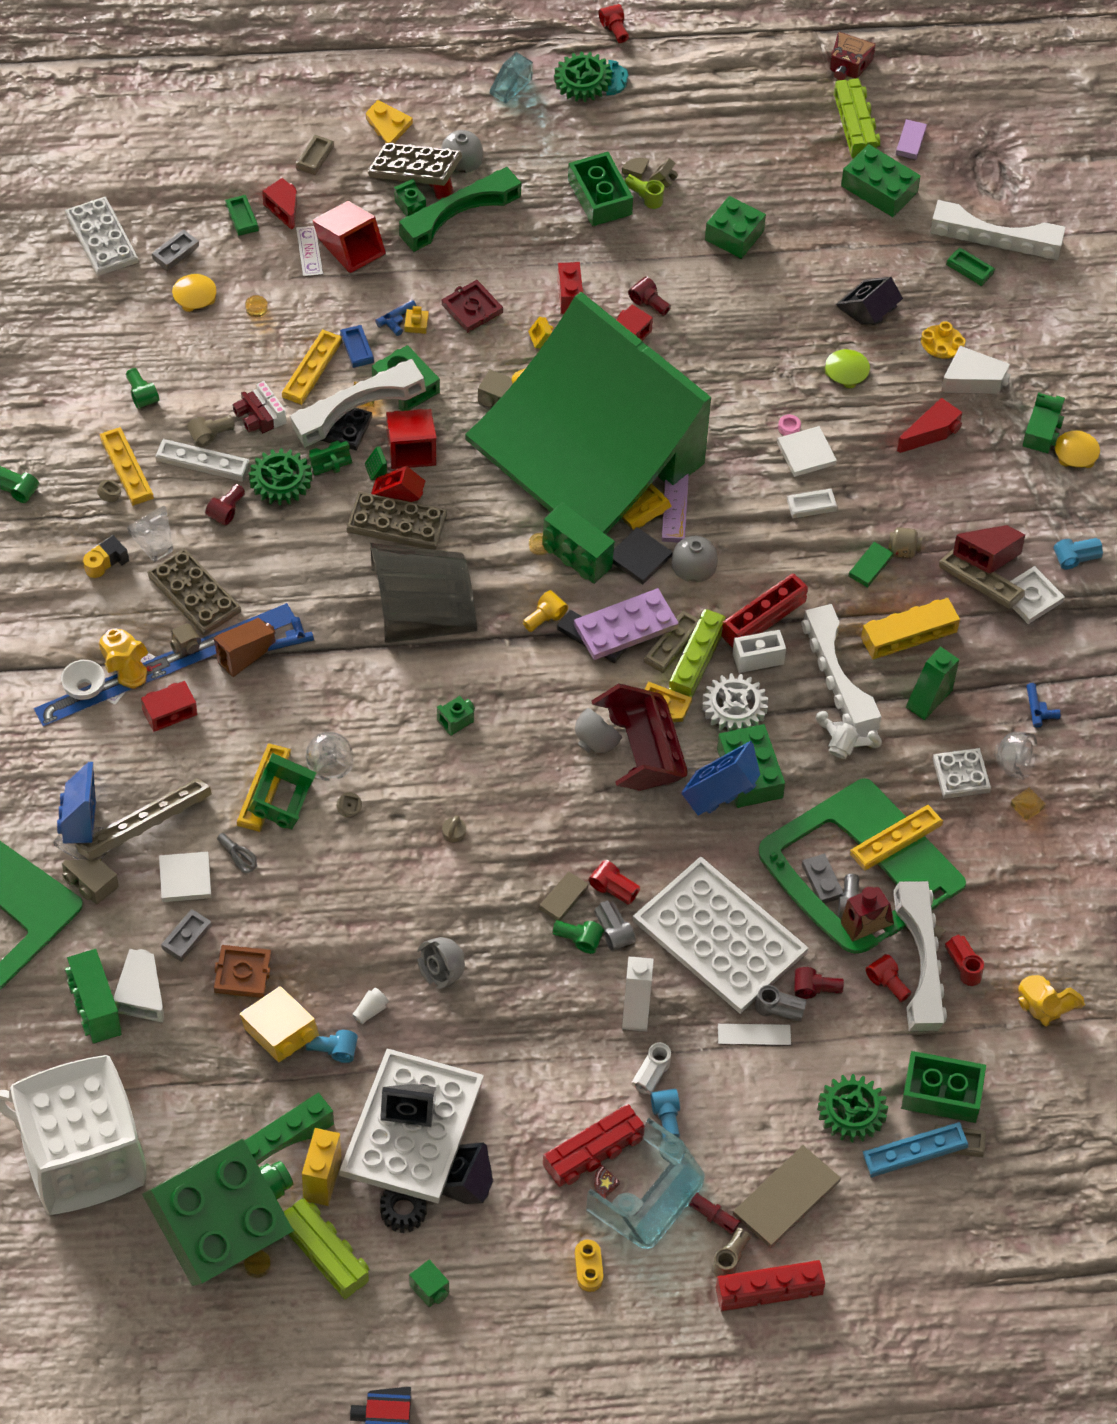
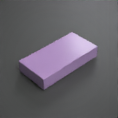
(911, 139)

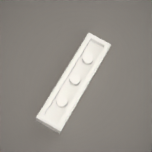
(202, 460)

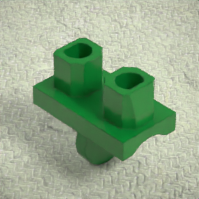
(330, 458)

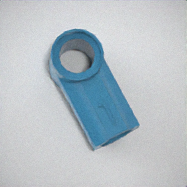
(1072, 553)

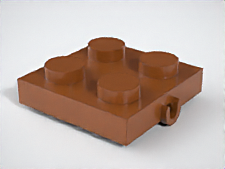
(242, 971)

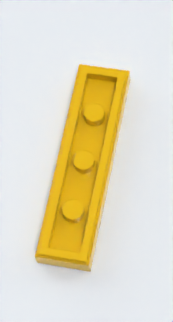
(312, 367)
(126, 466)
(246, 818)
(896, 837)

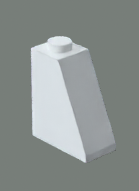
(975, 373)
(139, 987)
(637, 993)

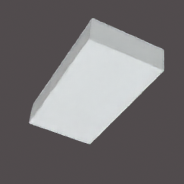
(811, 503)

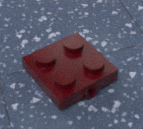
(472, 306)

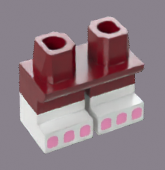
(262, 407)

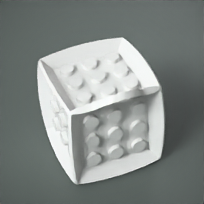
(77, 1134)

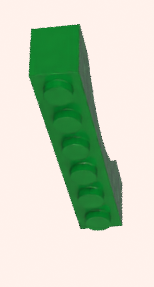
(496, 190)
(291, 1128)

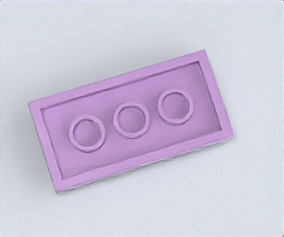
(626, 624)

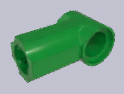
(19, 486)

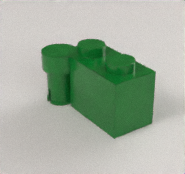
(1043, 423)

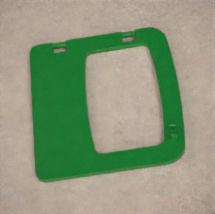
(861, 813)
(36, 904)

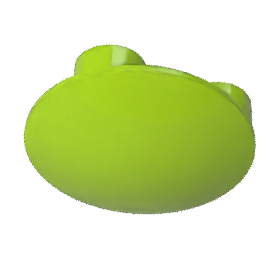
(847, 367)

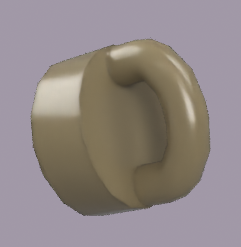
(454, 829)

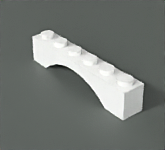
(1037, 240)
(396, 383)
(856, 706)
(913, 906)

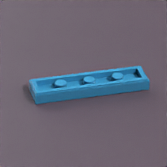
(915, 1149)

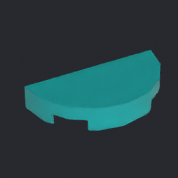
(619, 80)

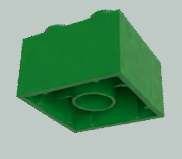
(221, 1210)

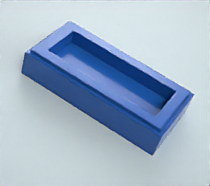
(357, 346)

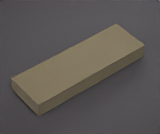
(671, 643)

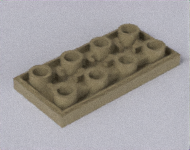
(415, 162)
(397, 520)
(194, 591)
(786, 1196)

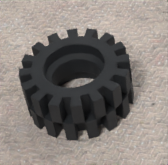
(402, 1221)

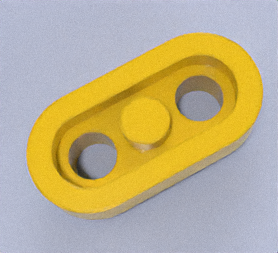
(588, 1263)

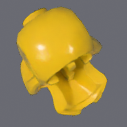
(124, 656)
(1044, 1001)

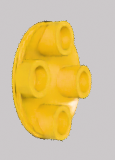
(194, 292)
(942, 340)
(1077, 449)

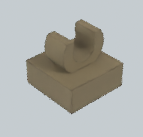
(663, 173)

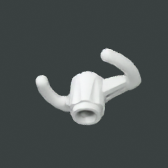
(845, 737)

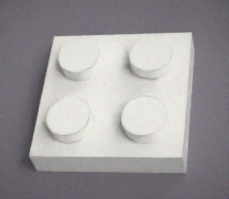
(1039, 595)

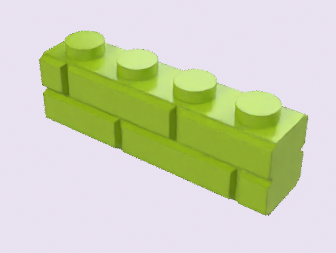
(855, 115)
(697, 653)
(325, 1249)

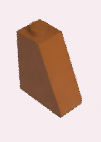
(243, 645)

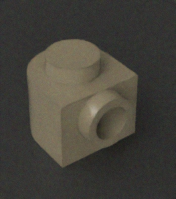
(184, 640)

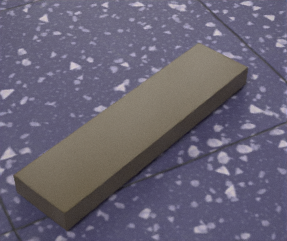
(989, 584)

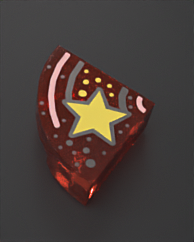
(605, 1181)

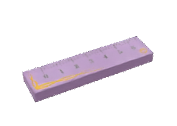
(675, 517)

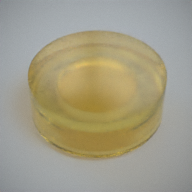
(256, 306)
(535, 544)
(257, 1264)

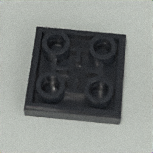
(350, 428)
(640, 555)

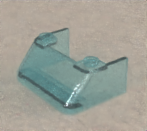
(649, 1218)

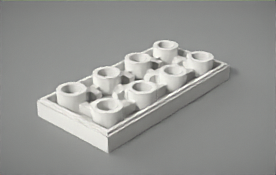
(101, 236)

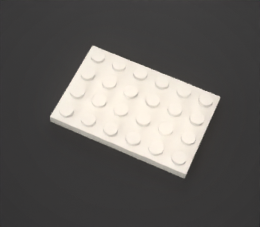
(720, 934)
(405, 1155)

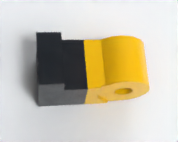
(105, 556)

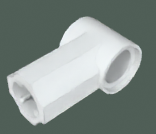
(652, 1069)

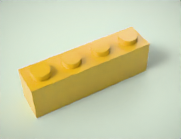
(910, 628)

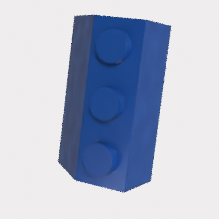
(723, 779)
(78, 807)

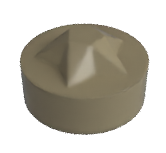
(109, 491)
(349, 804)

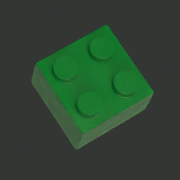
(735, 227)

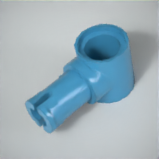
(340, 1046)
(666, 1106)

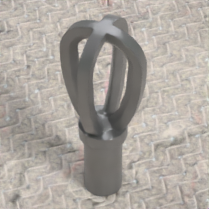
(232, 848)

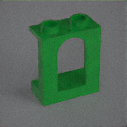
(431, 380)
(287, 771)

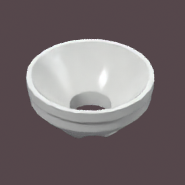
(80, 672)

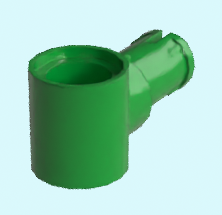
(142, 392)
(584, 936)

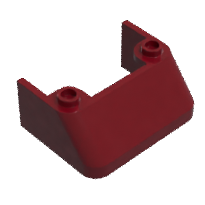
(649, 733)

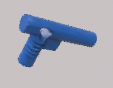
(394, 317)
(292, 636)
(1039, 708)

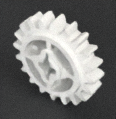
(735, 708)

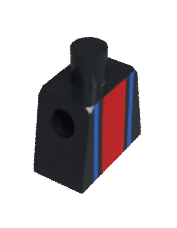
(384, 1407)

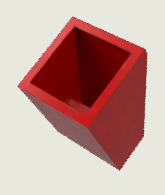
(350, 235)
(411, 438)

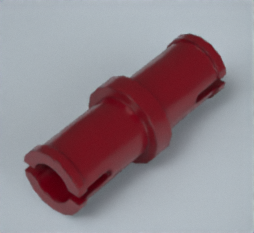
(714, 1213)

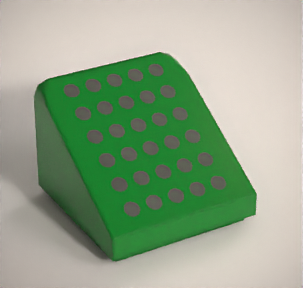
(376, 464)

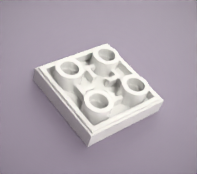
(806, 451)
(961, 773)
(185, 876)

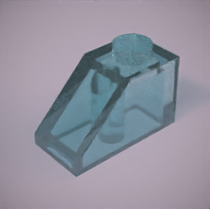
(512, 77)

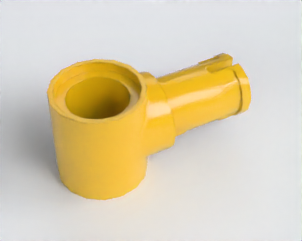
(548, 608)

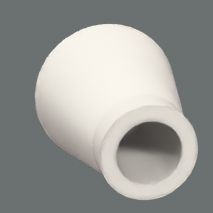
(371, 1005)

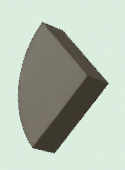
(636, 167)

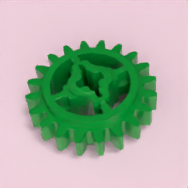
(583, 76)
(279, 471)
(855, 1093)

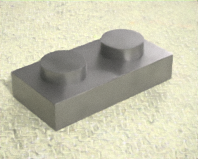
(175, 250)
(822, 878)
(186, 935)

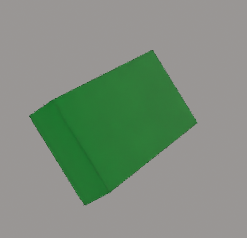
(241, 215)
(970, 266)
(870, 564)

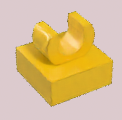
(416, 320)
(540, 332)

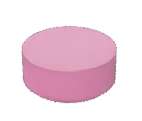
(789, 424)

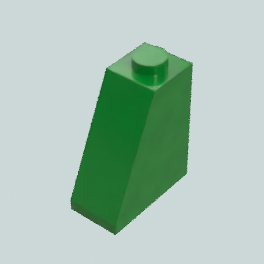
(933, 683)

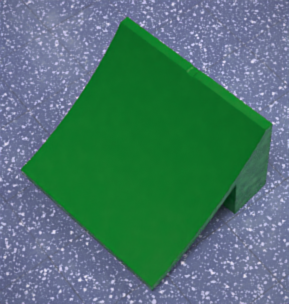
(595, 419)

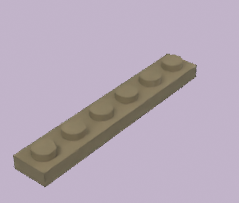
(144, 818)

